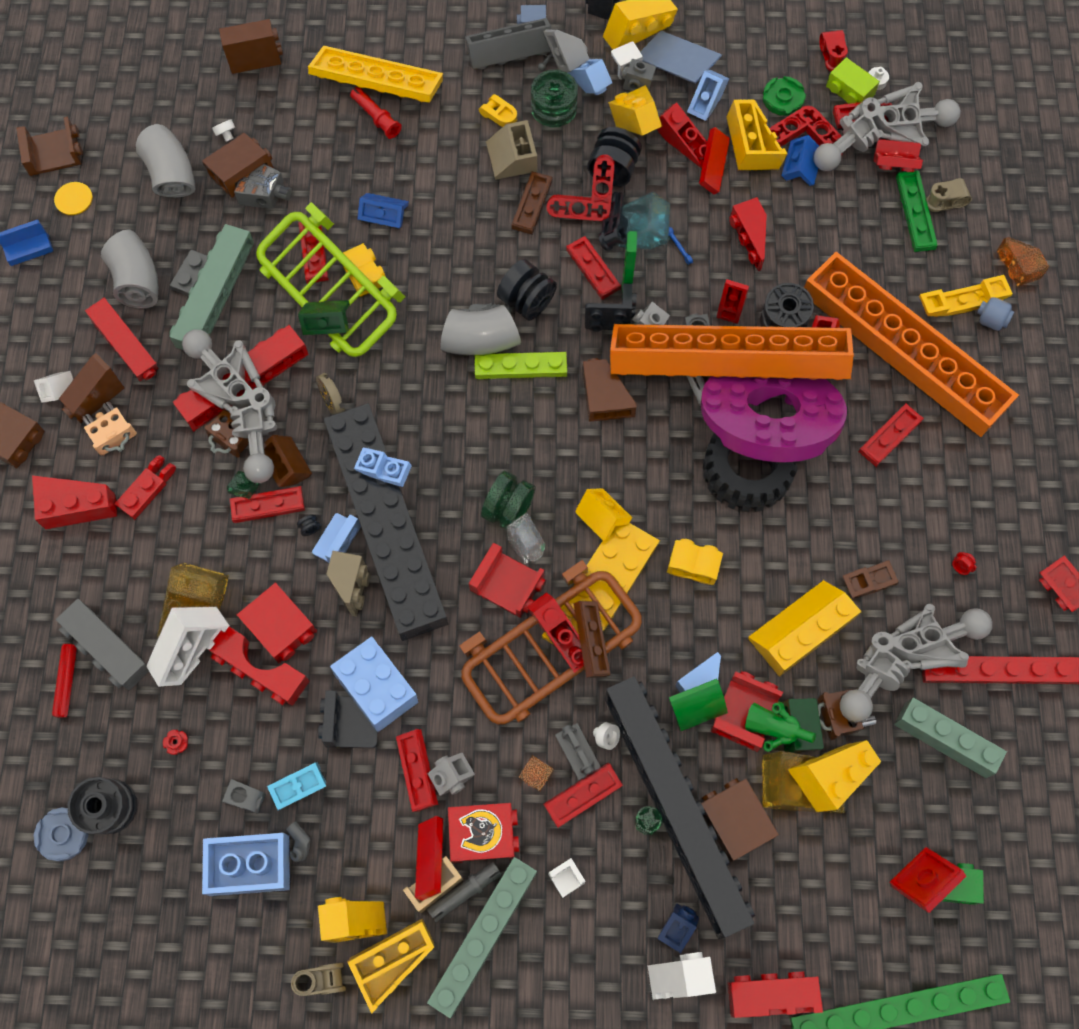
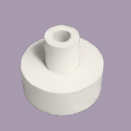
(881, 75)
(224, 129)
(607, 735)

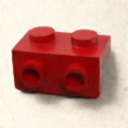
(897, 154)
(1064, 580)

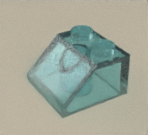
(650, 219)

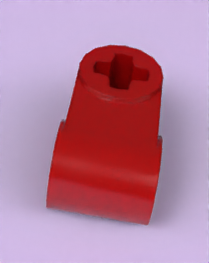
(833, 48)

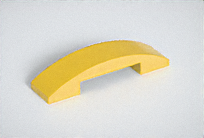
(965, 299)

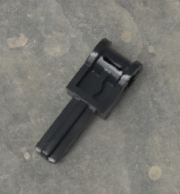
(615, 227)

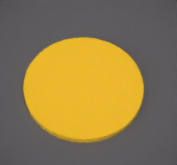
(73, 198)

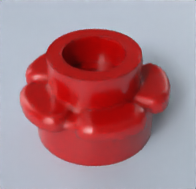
(964, 563)
(181, 745)

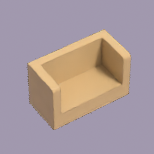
(449, 879)

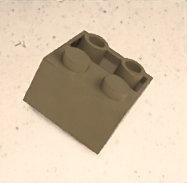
(512, 151)
(348, 578)

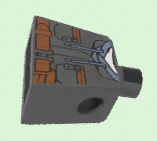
(262, 188)

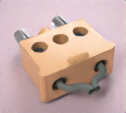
(109, 430)

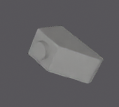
(566, 49)

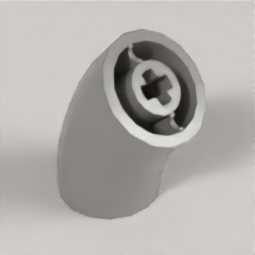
(166, 162)
(131, 270)
(479, 332)

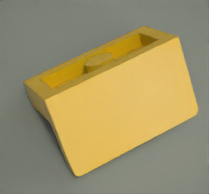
(601, 512)

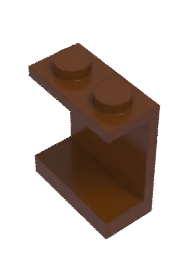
(49, 150)

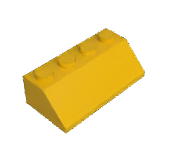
(804, 626)

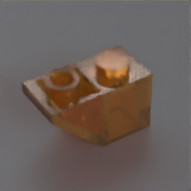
(1022, 260)

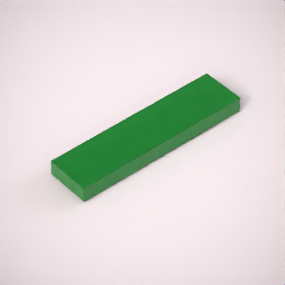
(916, 211)
(630, 257)

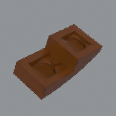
(870, 580)

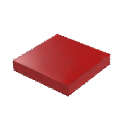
(927, 879)

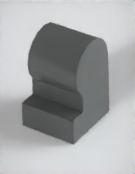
(243, 797)

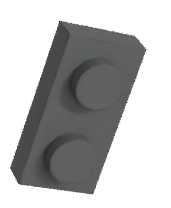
(188, 272)

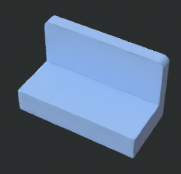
(337, 536)

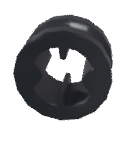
(308, 525)

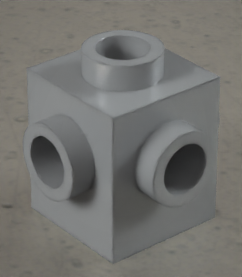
(650, 316)
(446, 776)

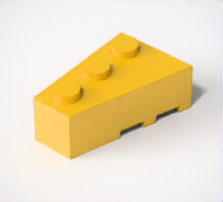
(635, 111)
(751, 138)
(835, 774)
(351, 920)
(388, 962)

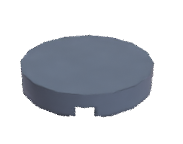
(57, 837)

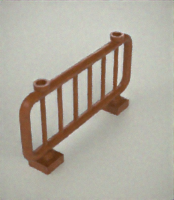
(475, 645)

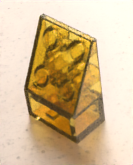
(192, 588)
(780, 787)

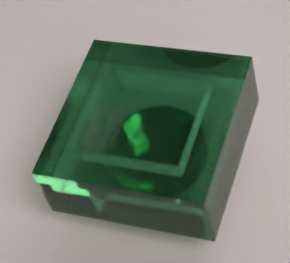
(242, 486)

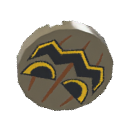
(329, 393)

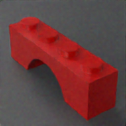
(282, 681)

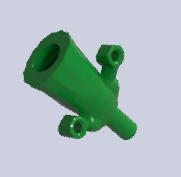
(779, 725)

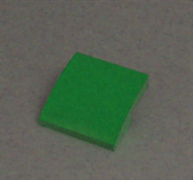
(698, 704)

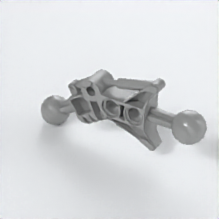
(871, 125)
(255, 405)
(889, 661)

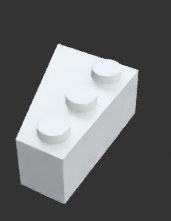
(182, 642)
(682, 978)

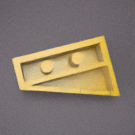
(638, 20)

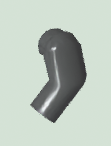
(301, 844)

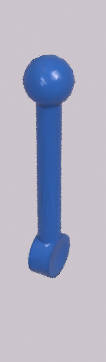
(688, 259)

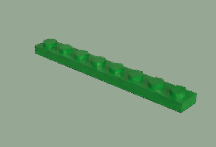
(910, 1006)

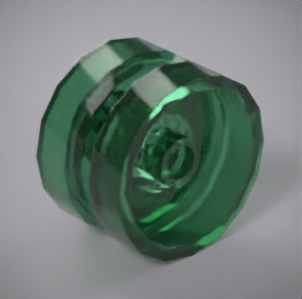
(554, 98)
(507, 500)

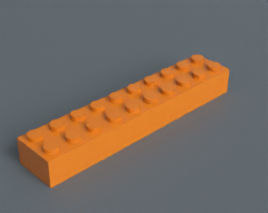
(910, 344)
(732, 351)

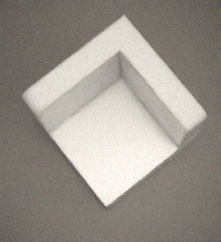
(624, 55)
(53, 386)
(566, 878)

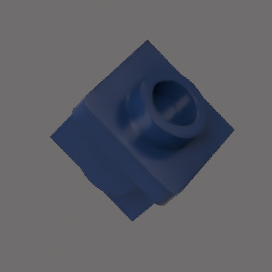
(679, 927)

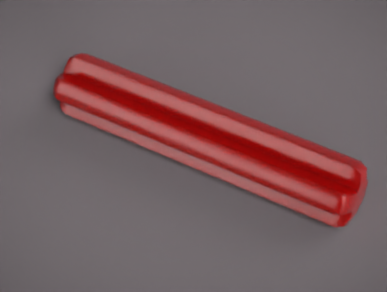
(64, 681)

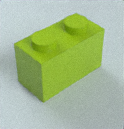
(852, 82)

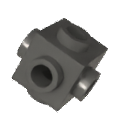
(638, 75)

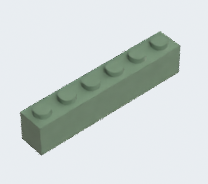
(213, 283)
(482, 938)

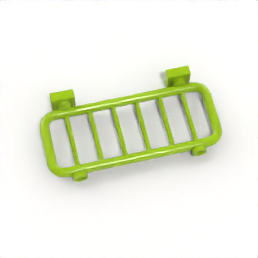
(312, 223)

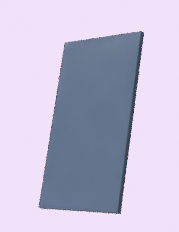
(679, 56)

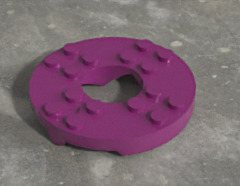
(805, 435)

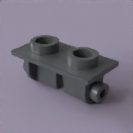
(577, 751)

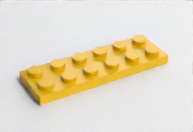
(375, 74)
(624, 558)

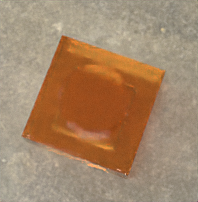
(536, 773)

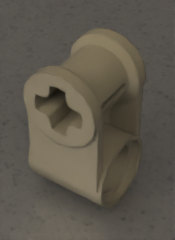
(948, 195)
(321, 980)

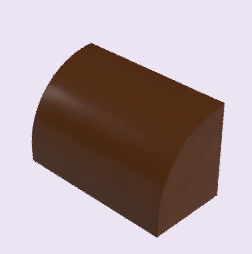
(287, 461)

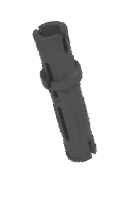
(464, 891)

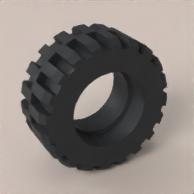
(741, 491)

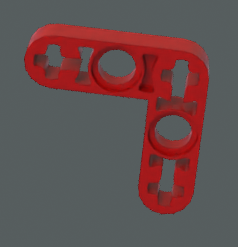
(805, 125)
(596, 199)

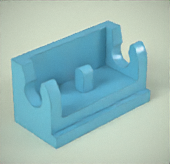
(297, 785)

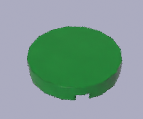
(784, 96)

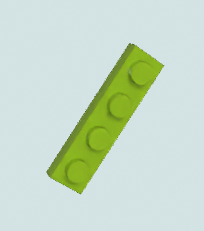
(521, 365)

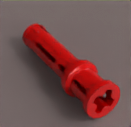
(381, 117)

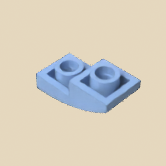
(384, 468)

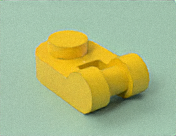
(503, 115)

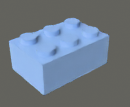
(374, 684)
(246, 864)

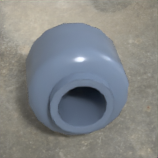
(995, 313)

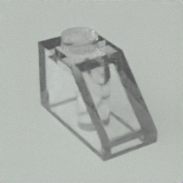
(525, 539)

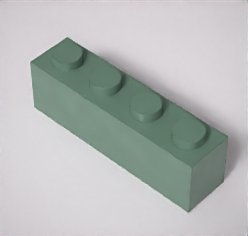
(950, 738)

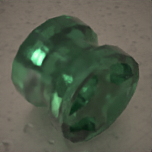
(649, 815)

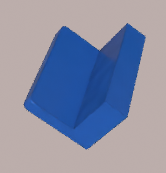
(800, 160)
(381, 210)
(25, 242)

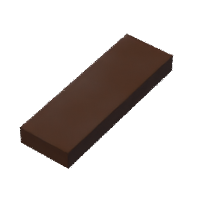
(532, 202)
(591, 639)

